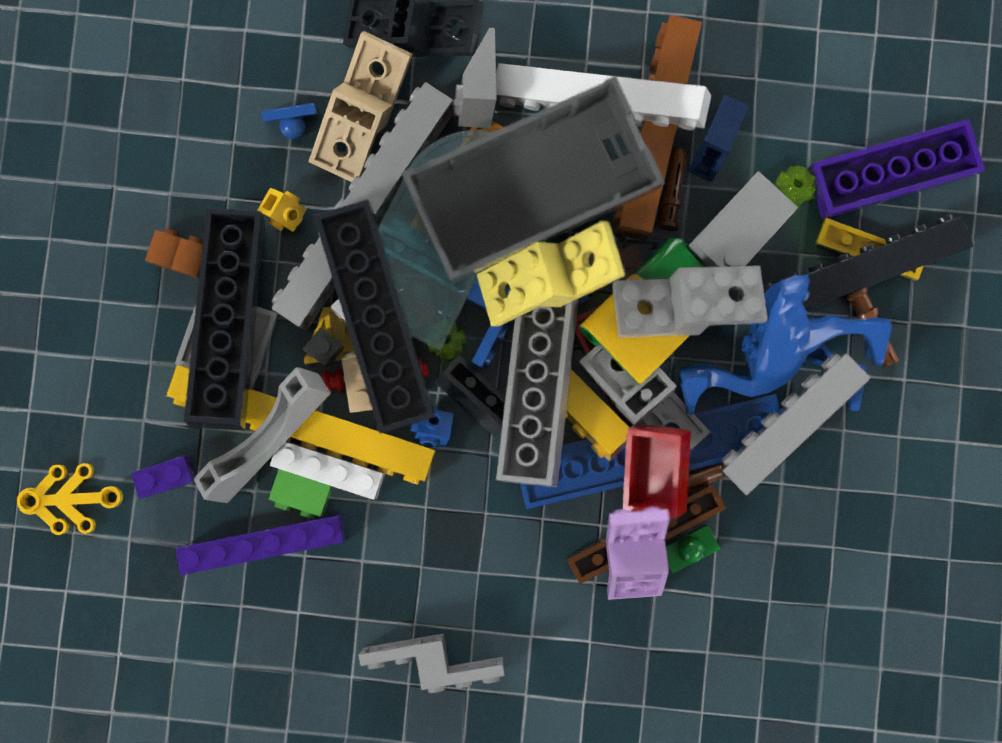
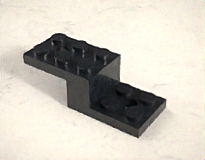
(418, 25)

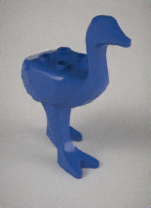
(783, 343)

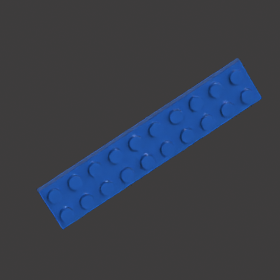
(586, 473)

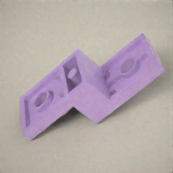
(637, 553)

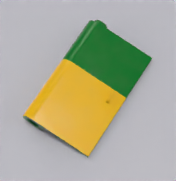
(640, 355)

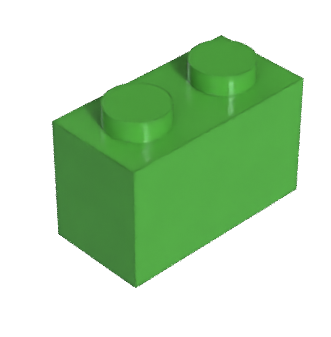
(300, 493)

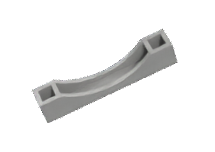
(296, 401)

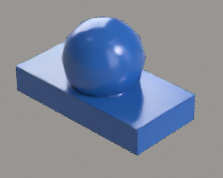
(291, 120)

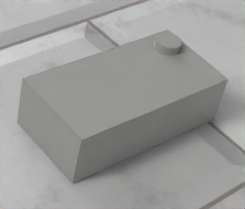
(743, 225)

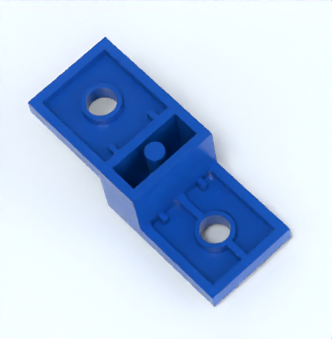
(485, 352)

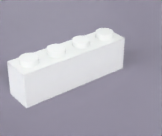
(328, 470)

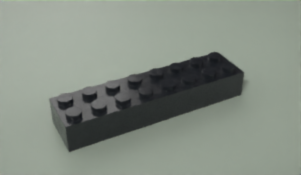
(374, 316)
(225, 320)

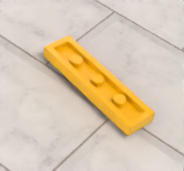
(847, 239)

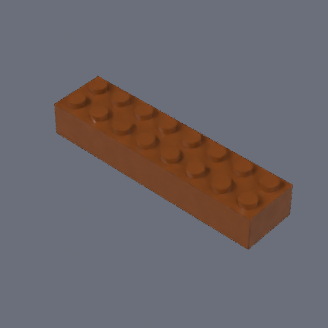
(671, 65)

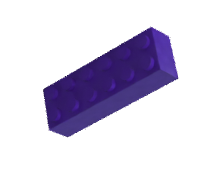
(896, 169)

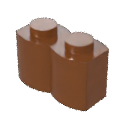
(175, 253)

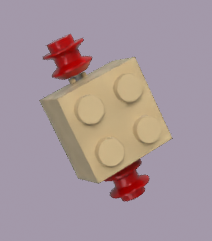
(352, 377)

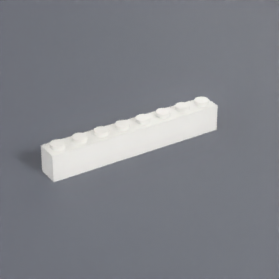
(649, 100)

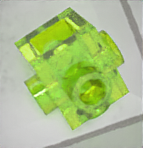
(800, 176)
(451, 350)

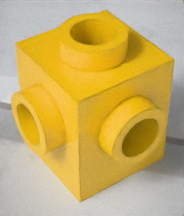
(282, 210)

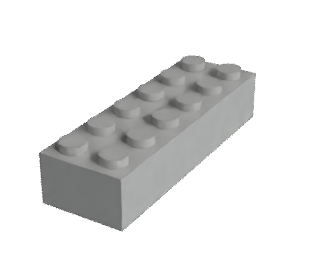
(794, 422)

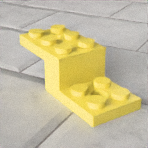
(550, 274)

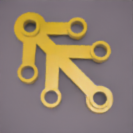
(65, 499)

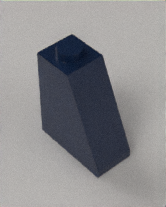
(718, 138)

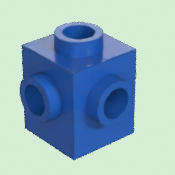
(433, 431)

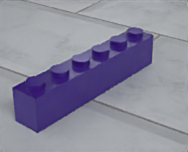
(260, 544)

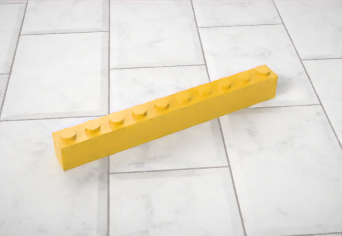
(333, 434)

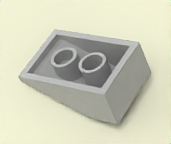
(477, 92)

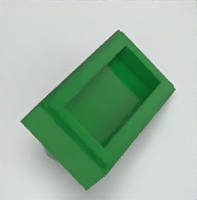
(691, 548)

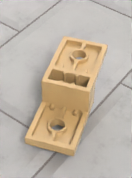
(360, 107)

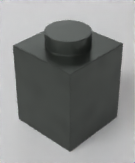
(323, 348)

